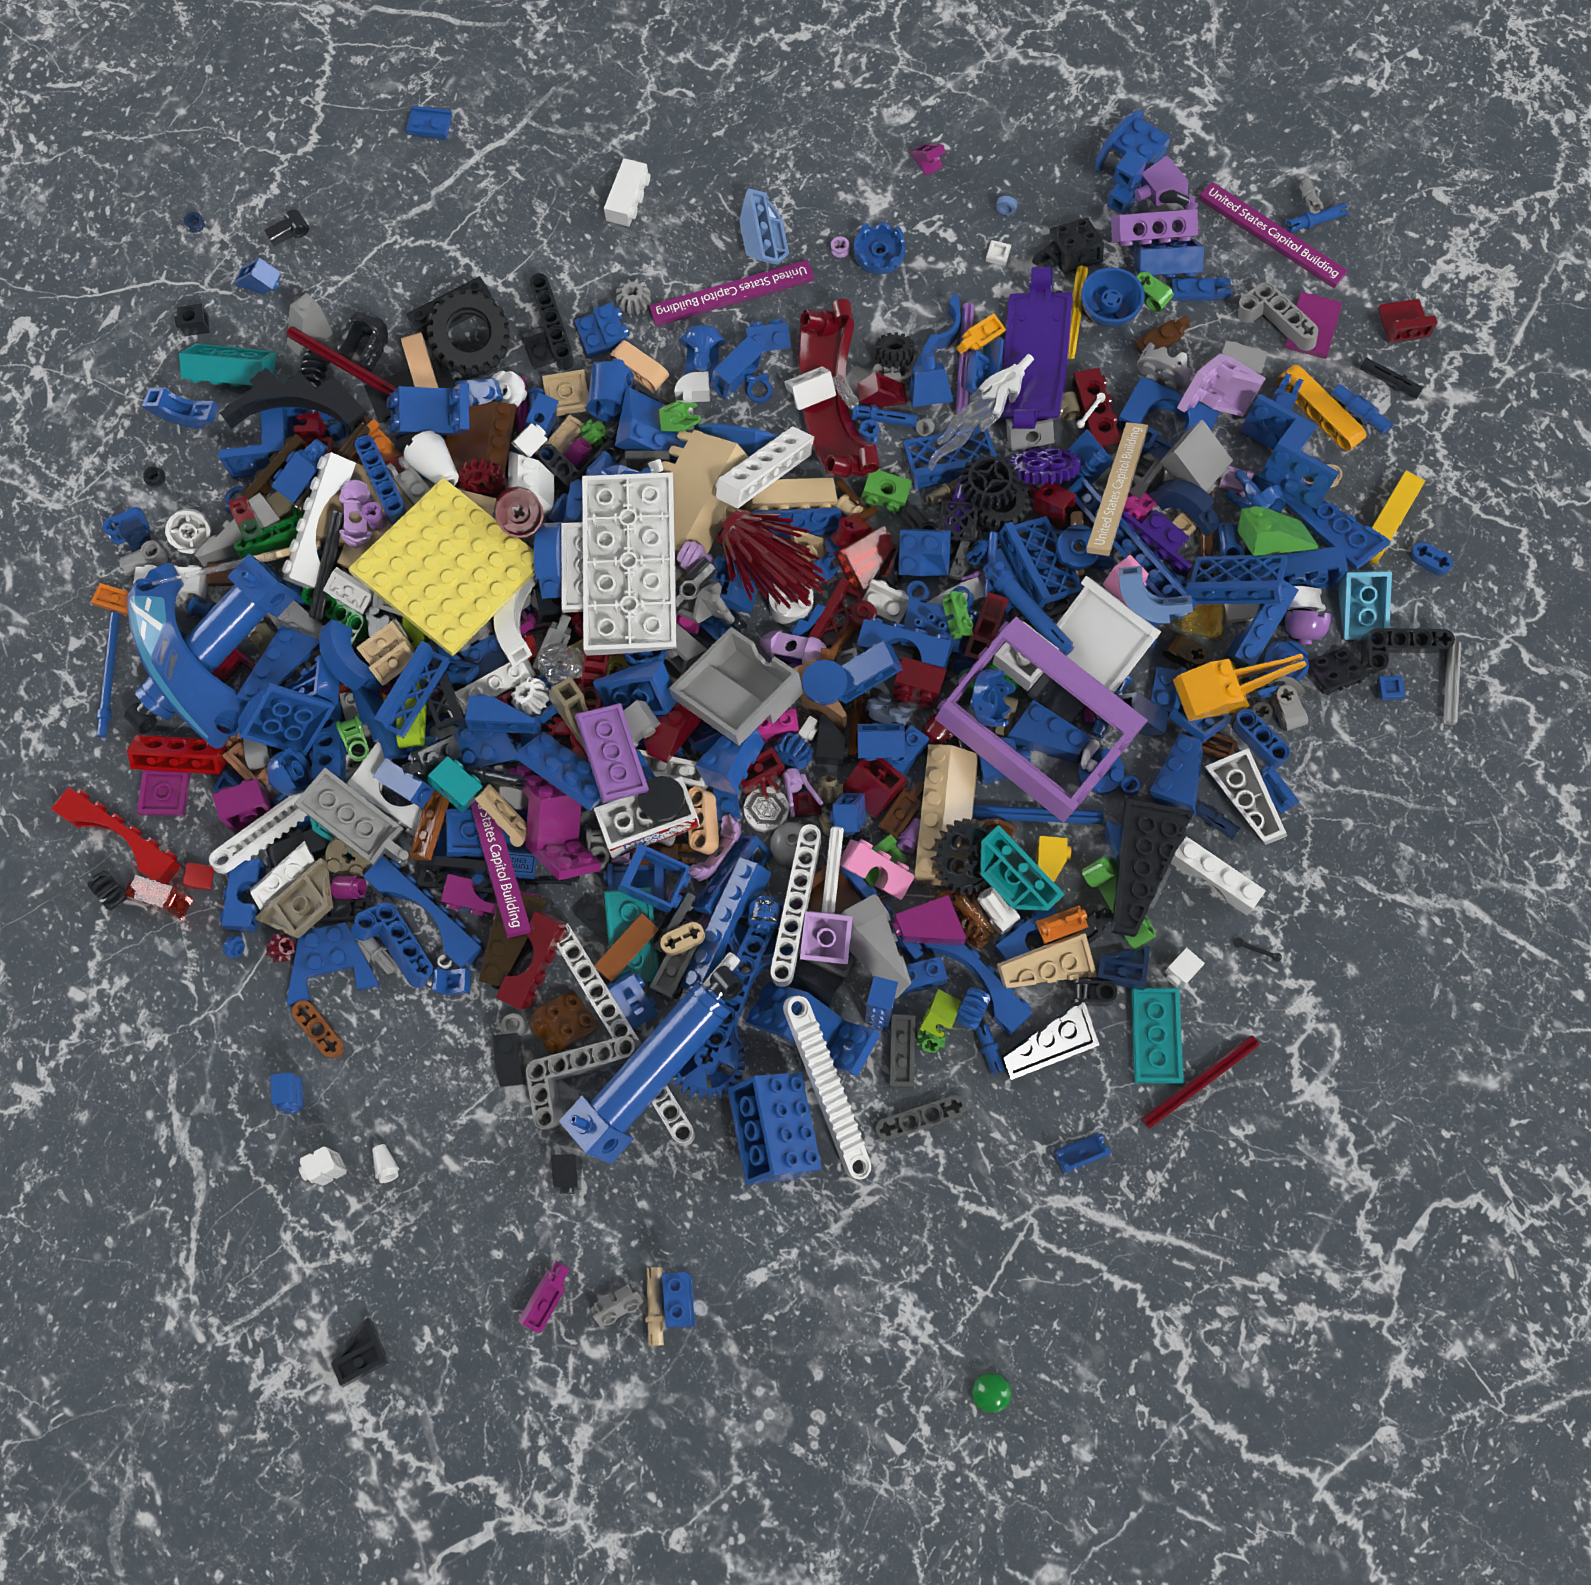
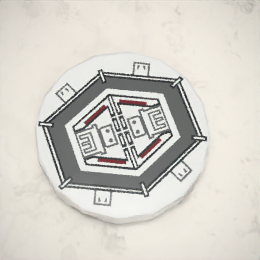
(766, 814)

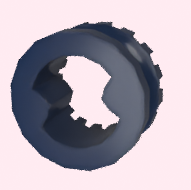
(195, 227)

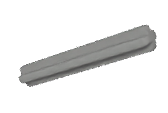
(1452, 684)

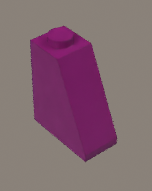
(930, 924)

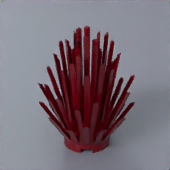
(767, 559)

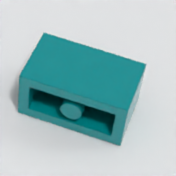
(455, 783)

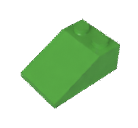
(1273, 532)

